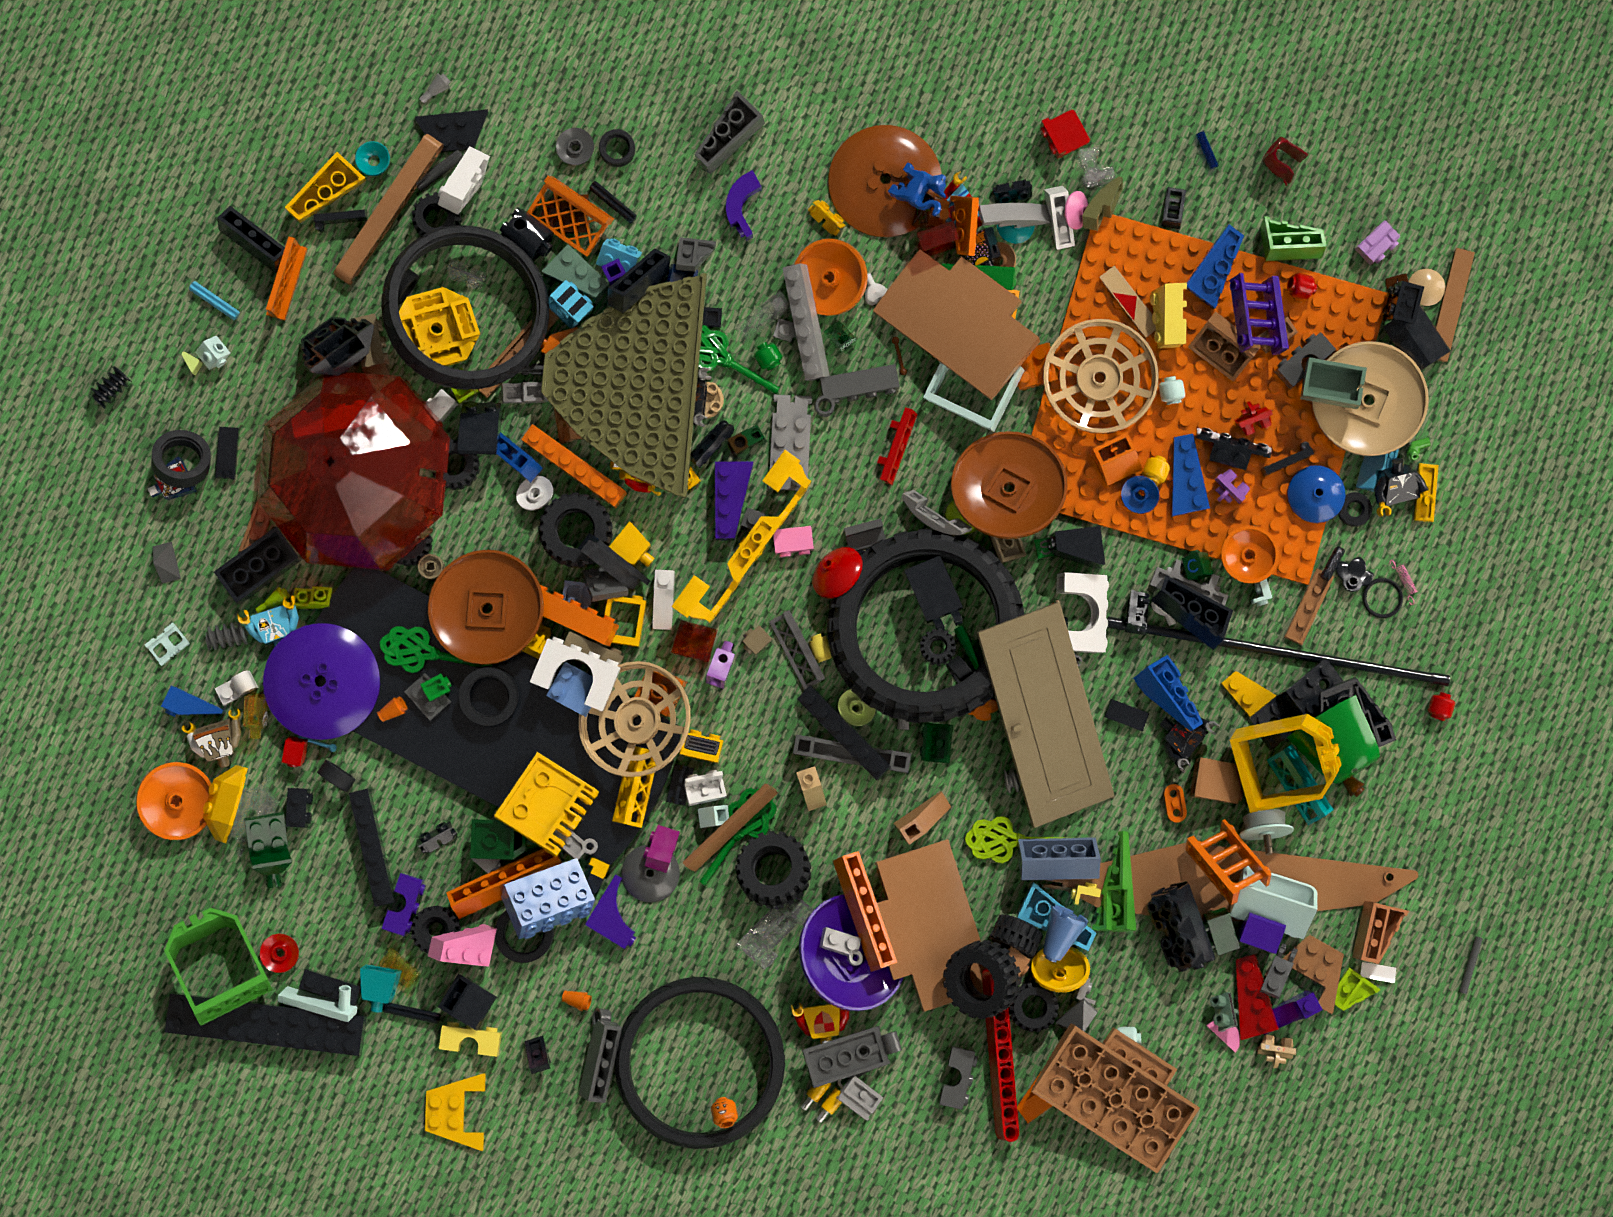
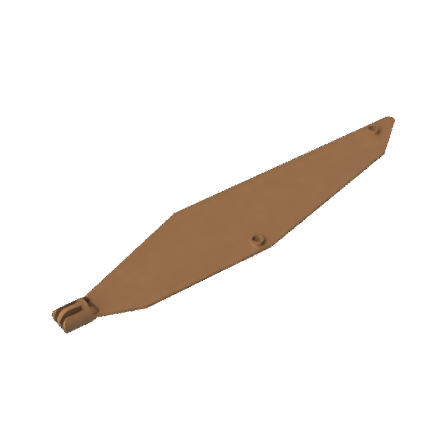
(1336, 882)

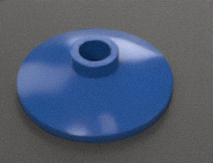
(1132, 498)

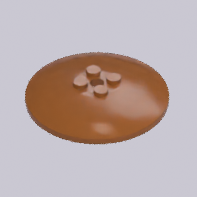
(857, 172)
(1015, 461)
(464, 590)

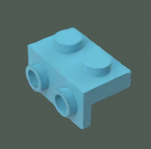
(612, 250)

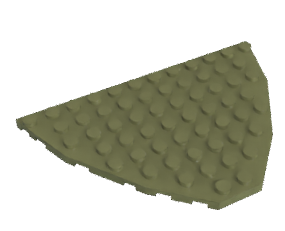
(633, 382)

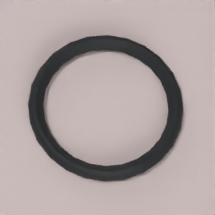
(1382, 615)

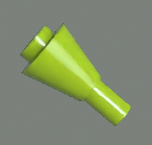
(274, 600)

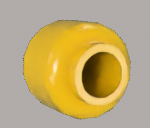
(1156, 469)

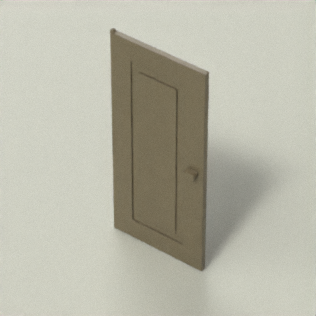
(1045, 714)

